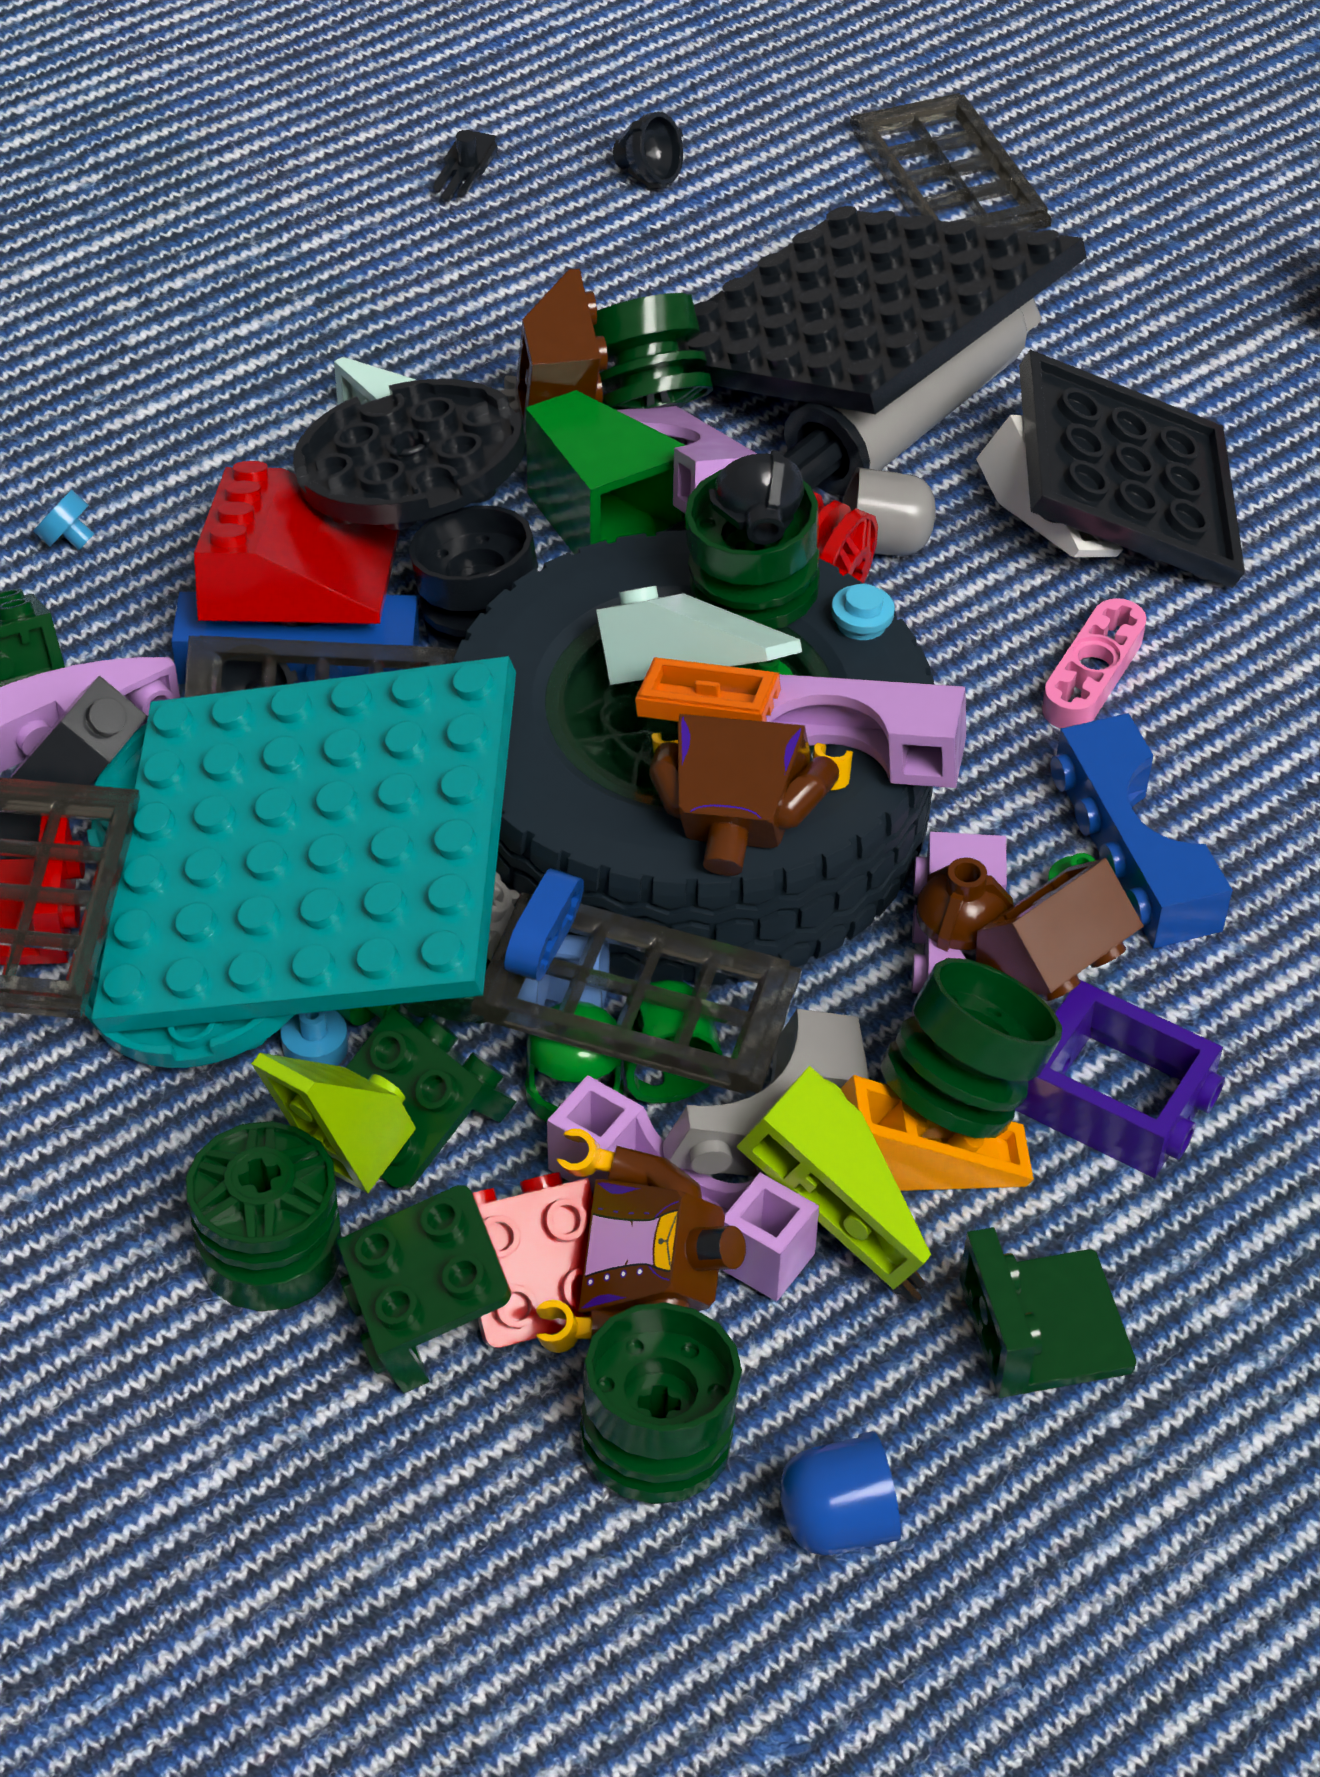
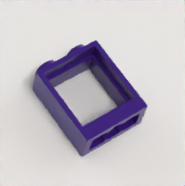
(1105, 1122)

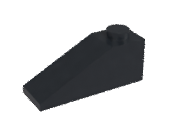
(75, 749)

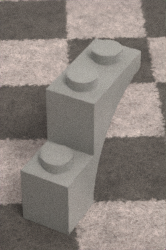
(708, 1135)

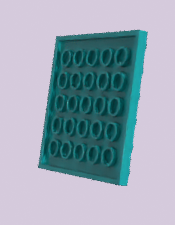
(311, 848)

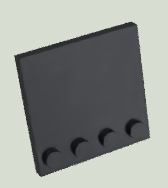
(1129, 469)

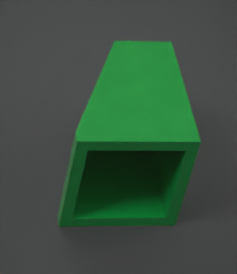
(598, 471)

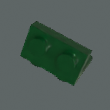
(436, 1085)
(421, 1279)

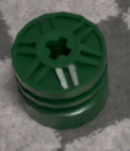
(644, 345)
(757, 581)
(970, 1048)
(264, 1215)
(659, 1402)

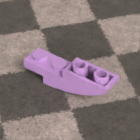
(37, 702)

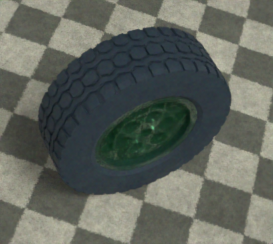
(585, 794)

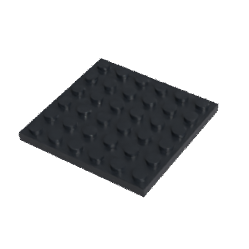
(871, 305)

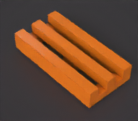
(706, 690)

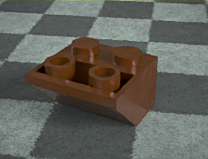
(560, 346)
(1061, 930)

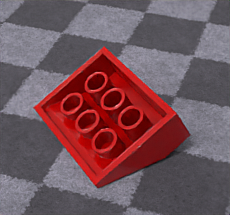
(283, 560)

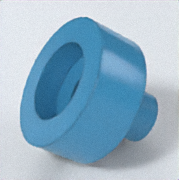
(64, 521)
(316, 1037)

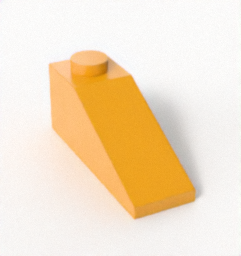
(931, 1156)

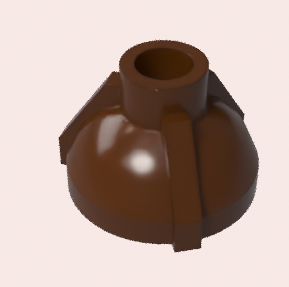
(960, 903)

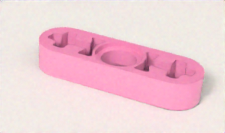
(1093, 642)

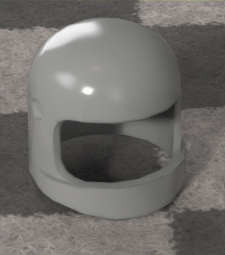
(901, 507)

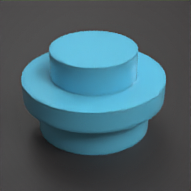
(862, 611)

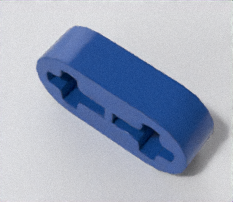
(544, 924)

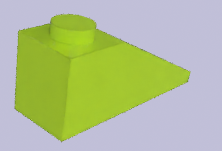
(351, 1116)
(828, 1154)

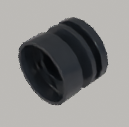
(465, 563)

